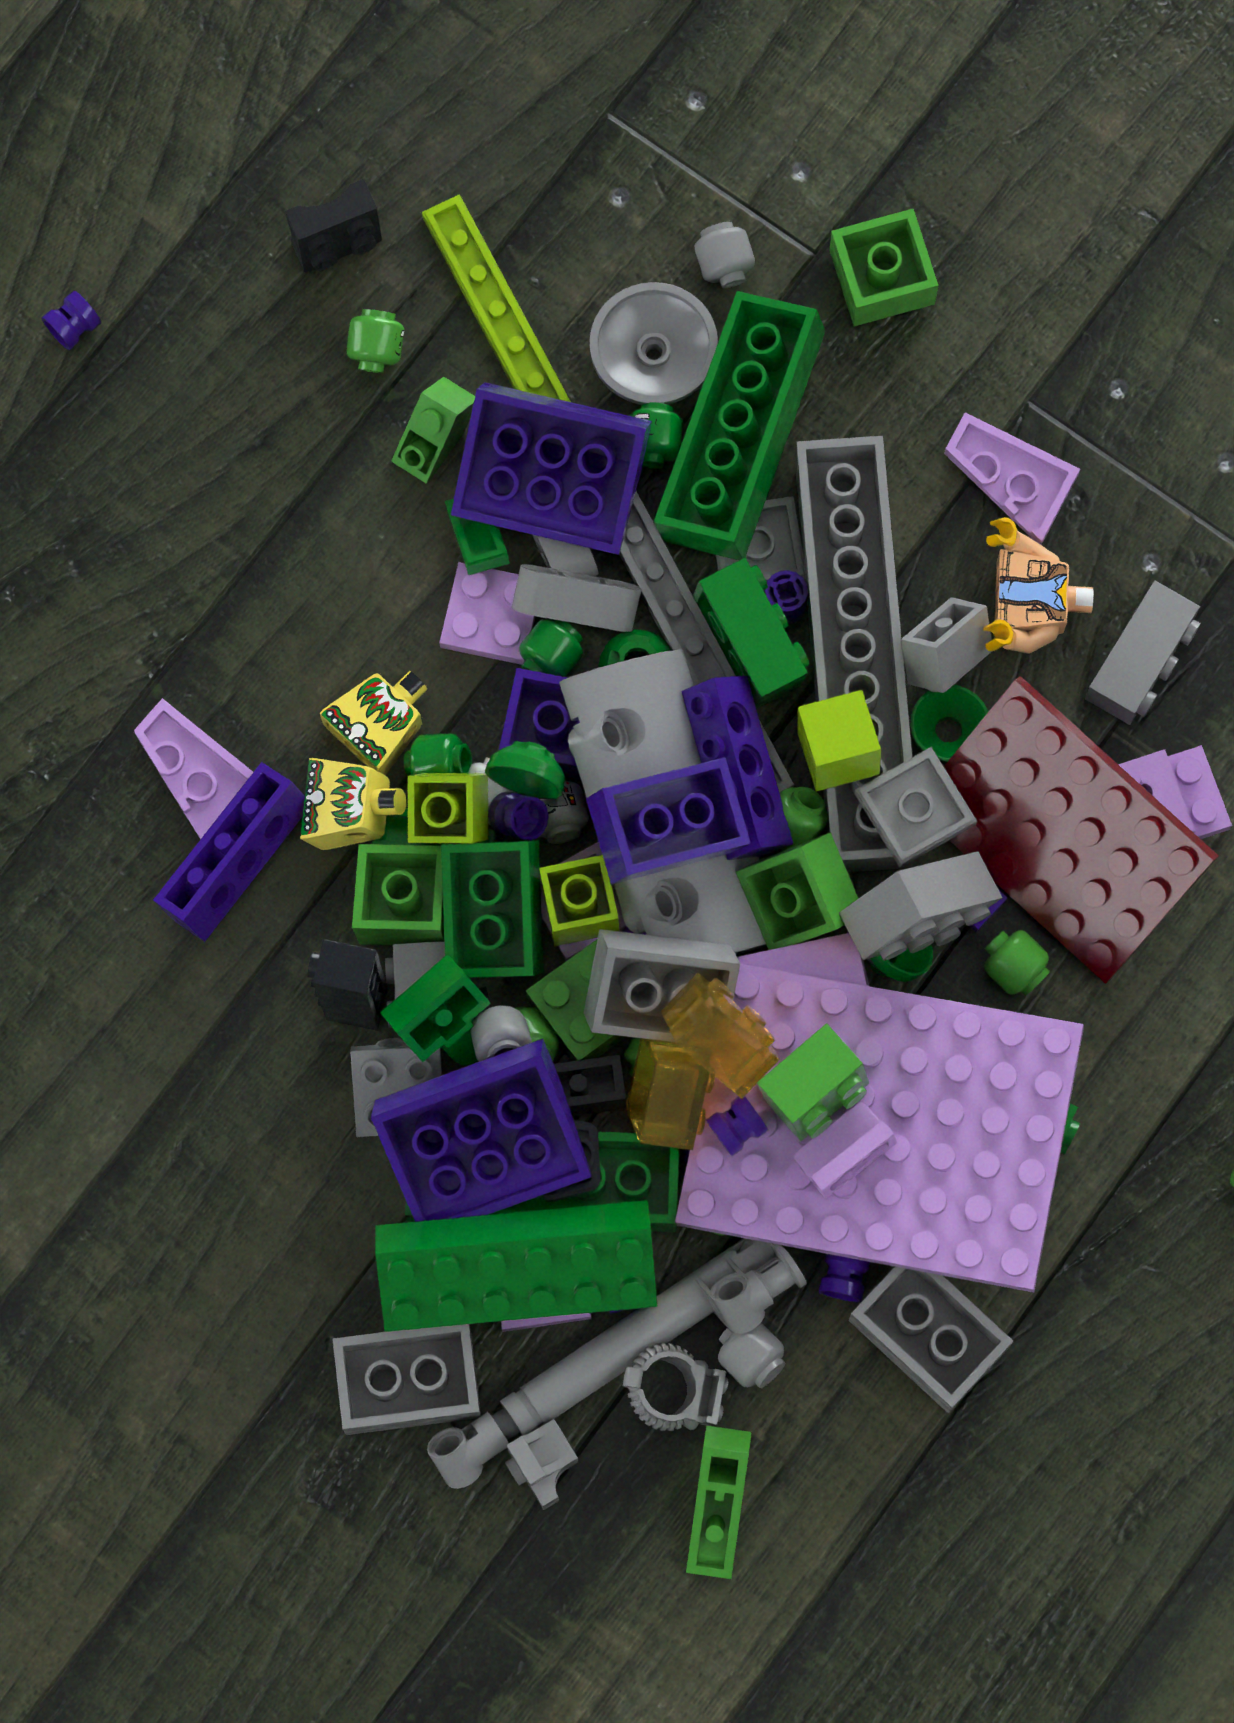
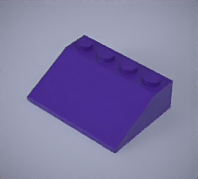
(550, 467)
(482, 1136)

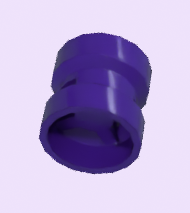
(71, 320)
(793, 583)
(518, 815)
(737, 1125)
(844, 1278)

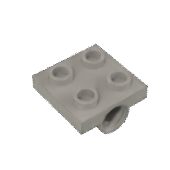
(384, 1071)

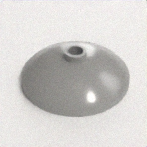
(646, 320)

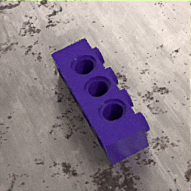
(729, 727)
(232, 852)

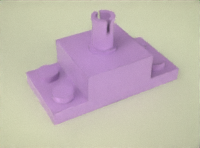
(1184, 787)

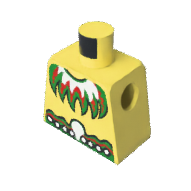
(376, 719)
(346, 804)

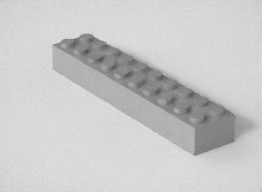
(854, 616)

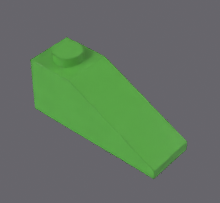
(718, 1502)

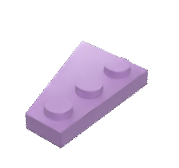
(1013, 474)
(191, 764)

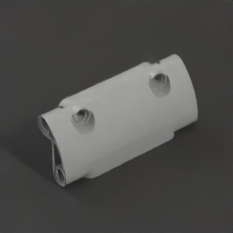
(640, 728)

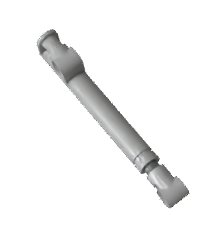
(732, 1285)

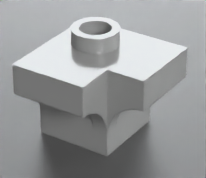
(540, 1461)

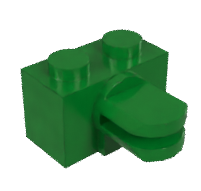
(438, 1013)

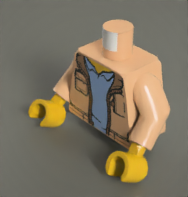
(1030, 592)

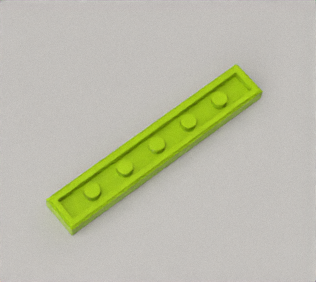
(491, 299)

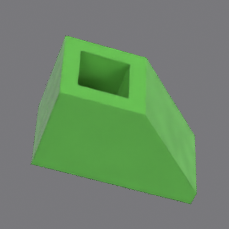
(434, 428)

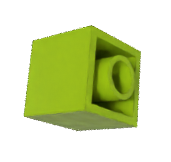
(839, 740)
(447, 808)
(578, 900)

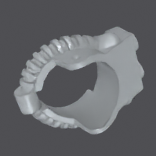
(703, 1389)

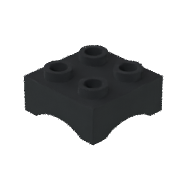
(335, 228)

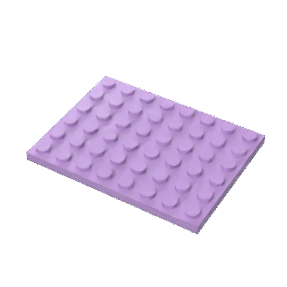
(974, 1119)

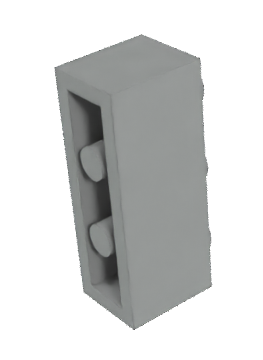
(1144, 653)

